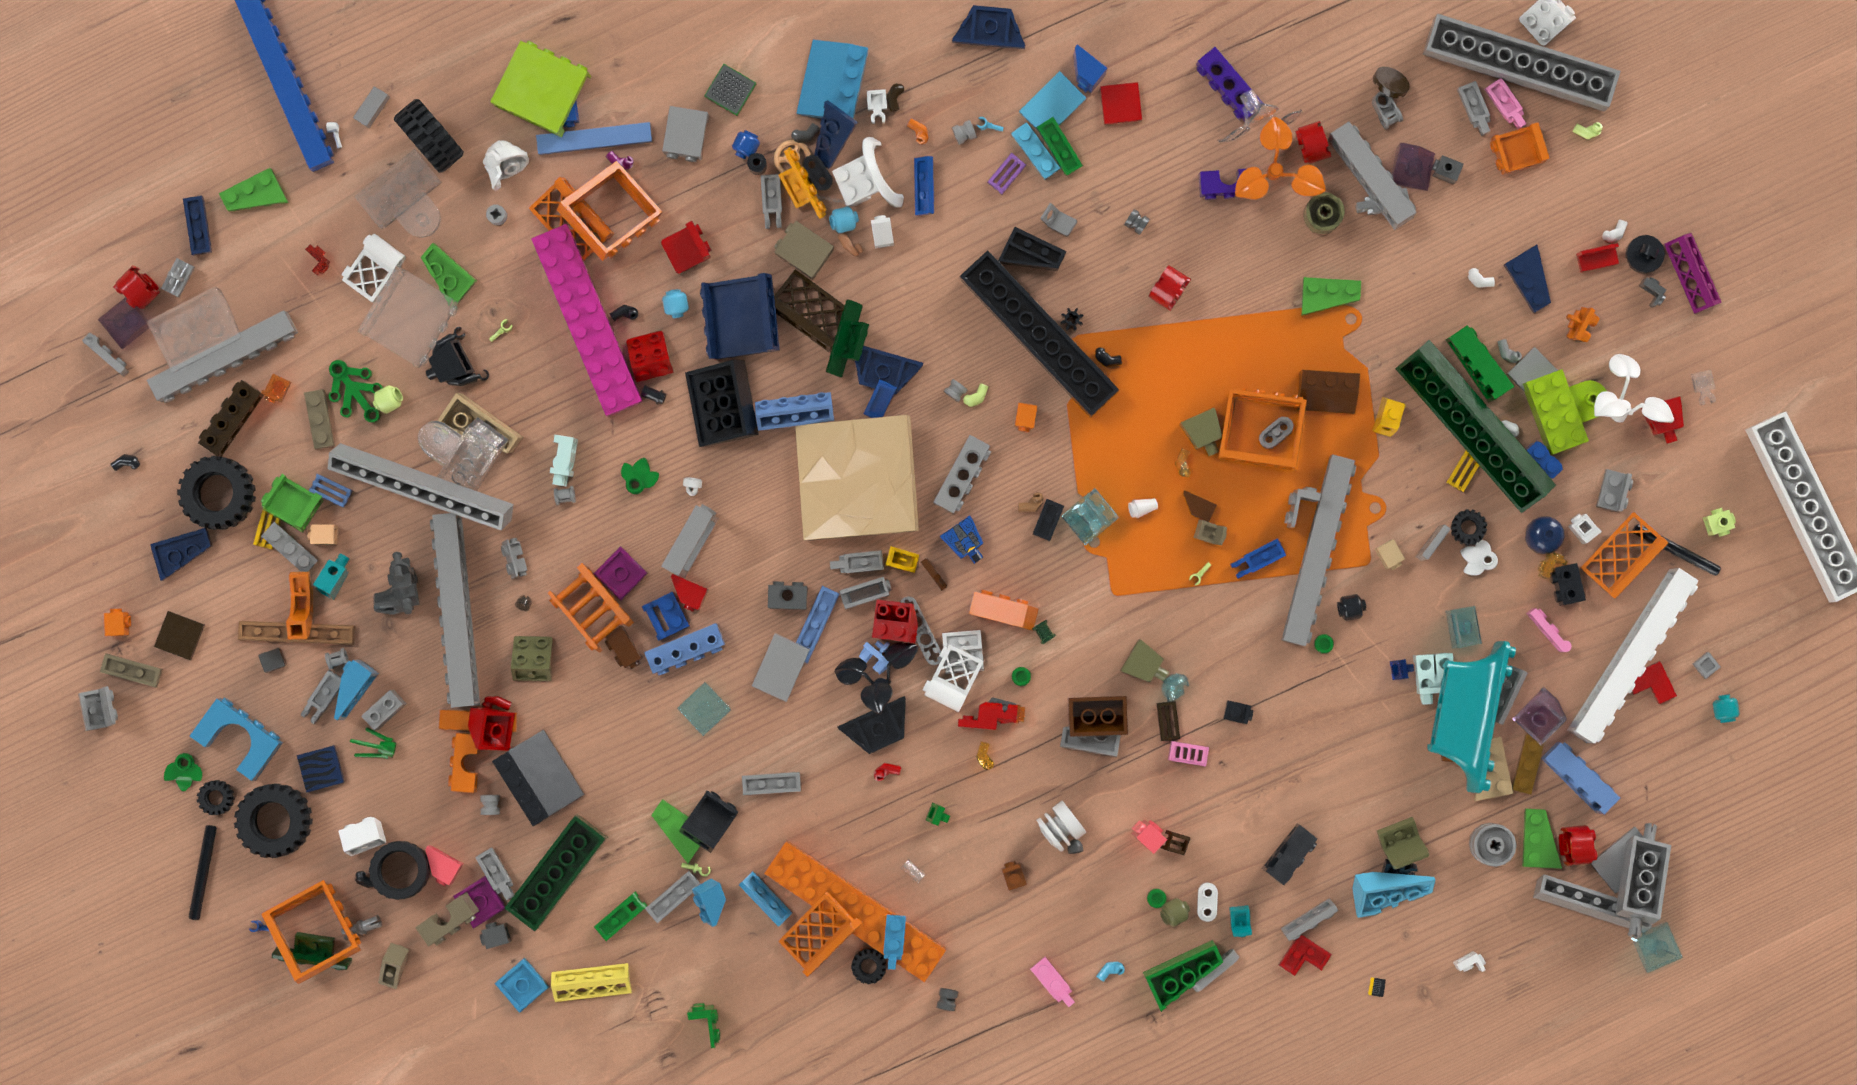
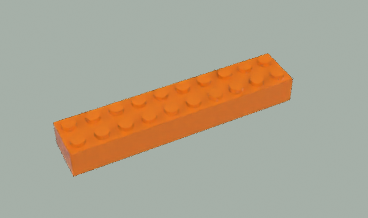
(811, 880)

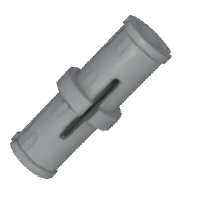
(363, 927)

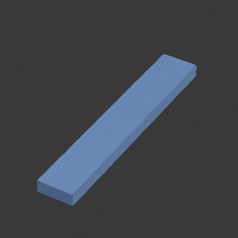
(594, 138)

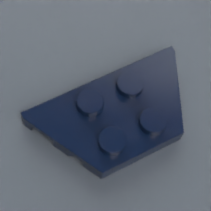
(990, 28)
(884, 366)

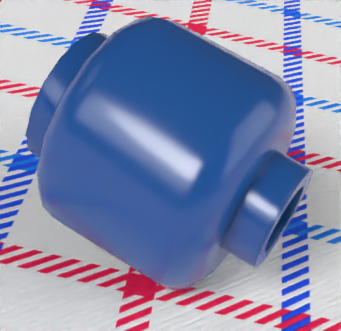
(745, 144)

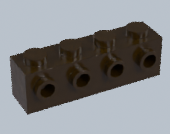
(231, 418)

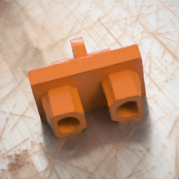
(1579, 323)

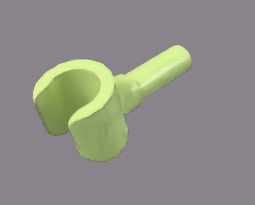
(501, 330)
(1201, 572)

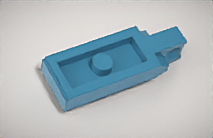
(894, 939)

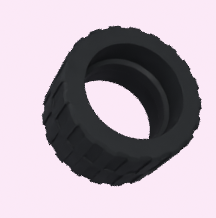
(376, 866)

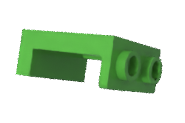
(291, 503)

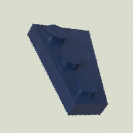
(834, 133)
(1529, 278)
(178, 551)

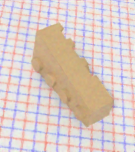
(463, 411)

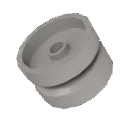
(1503, 848)

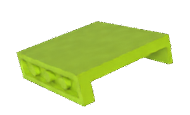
(540, 87)

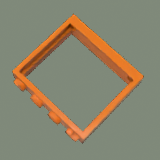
(631, 187)
(1260, 396)
(269, 918)

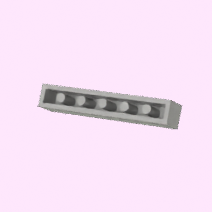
(1372, 175)
(1581, 900)

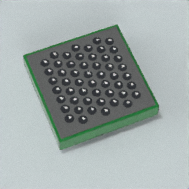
(730, 89)

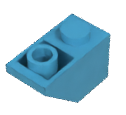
(710, 900)

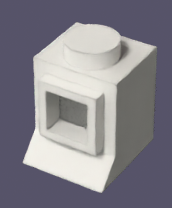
(1584, 528)

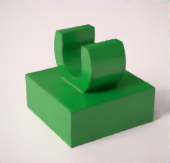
(936, 814)

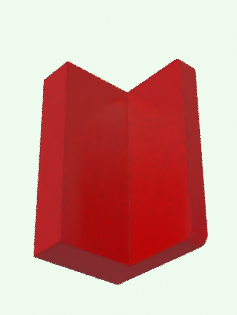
(1598, 257)

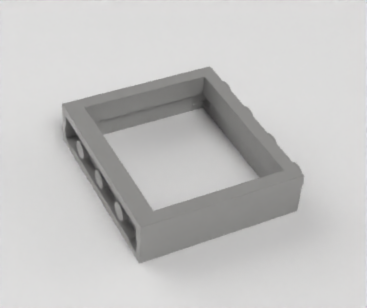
(690, 541)

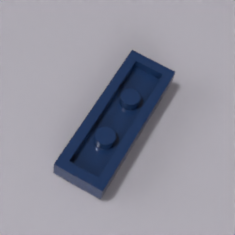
(197, 225)

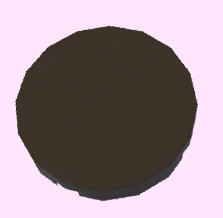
(1391, 82)

